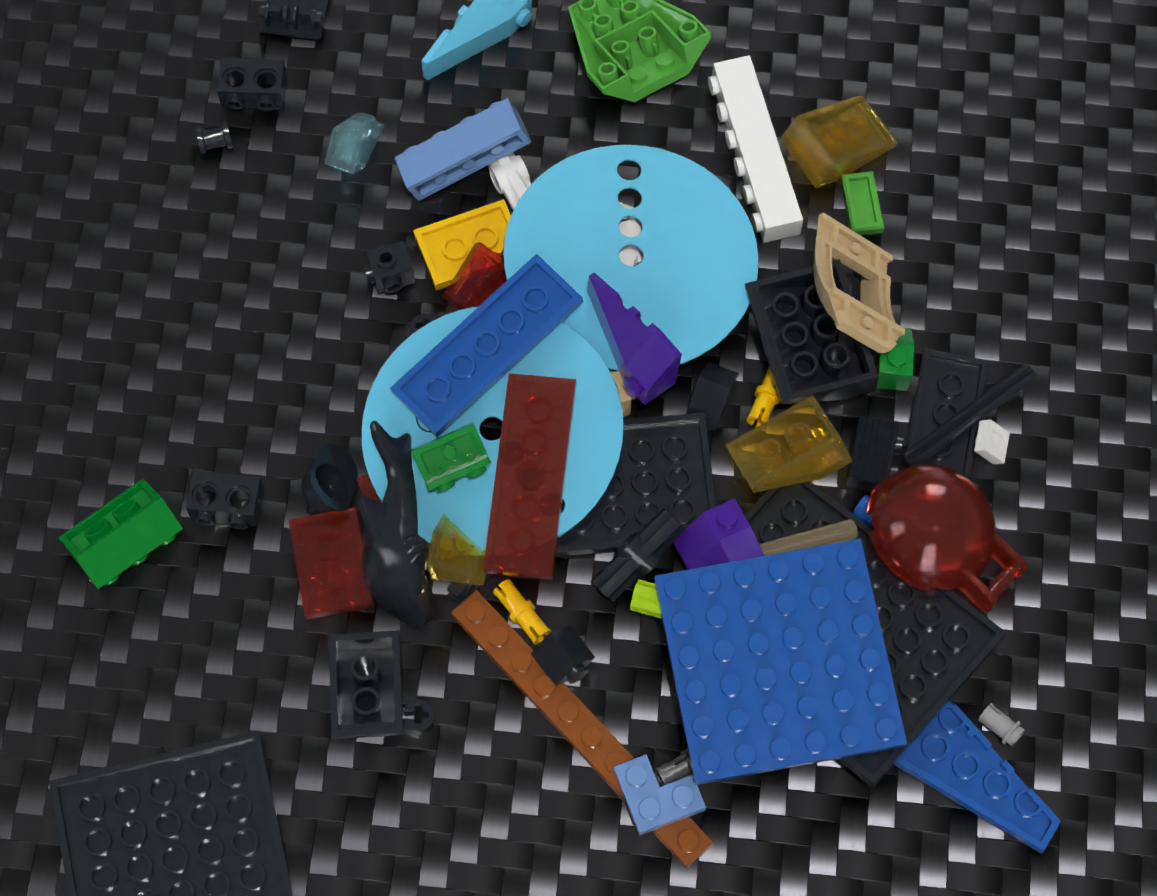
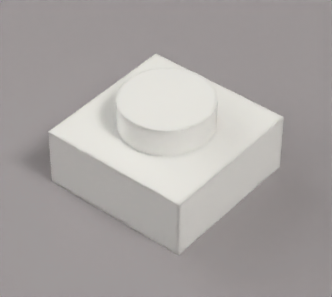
(991, 442)

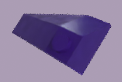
(642, 353)
(718, 538)

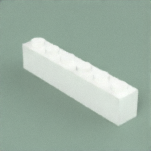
(756, 149)

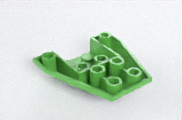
(636, 44)

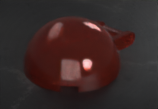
(940, 533)

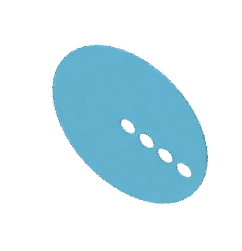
(691, 241)
(593, 440)

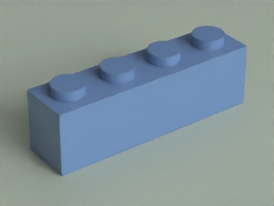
(462, 149)

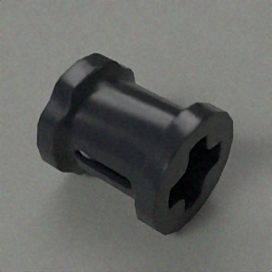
(214, 137)

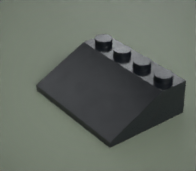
(803, 341)

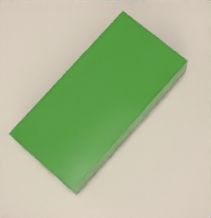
(862, 203)

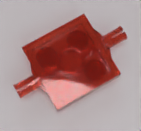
(477, 277)

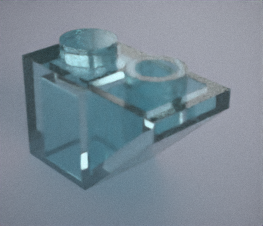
(353, 142)

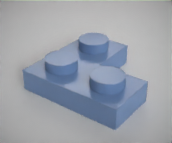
(655, 805)

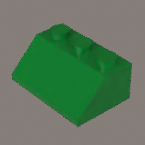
(121, 533)

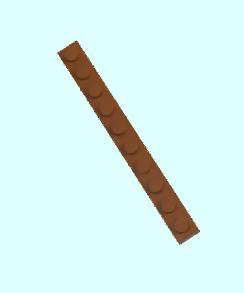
(566, 713)

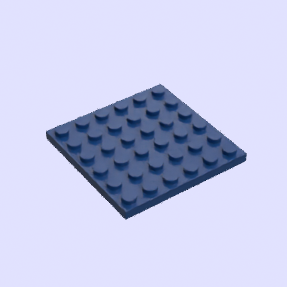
(779, 661)

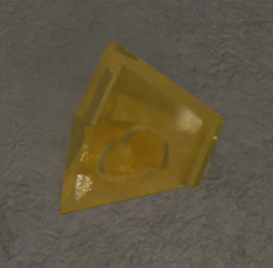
(454, 555)

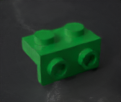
(451, 457)

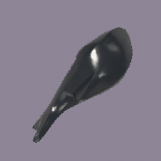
(393, 551)

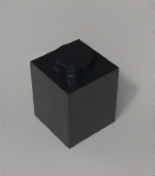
(563, 656)

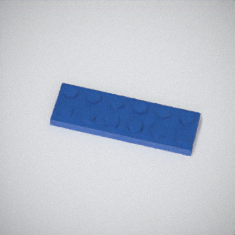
(486, 345)

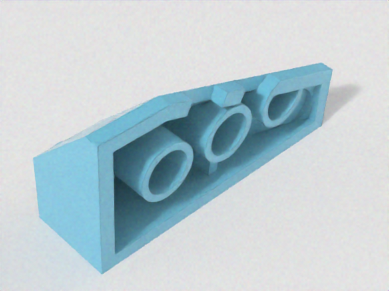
(474, 31)

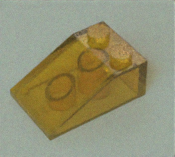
(837, 140)
(790, 448)

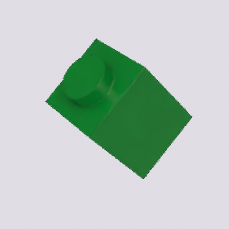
(896, 366)

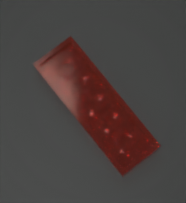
(530, 476)

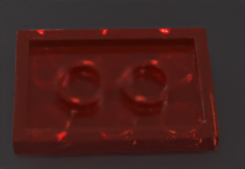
(330, 563)

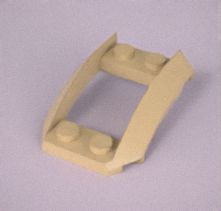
(871, 317)

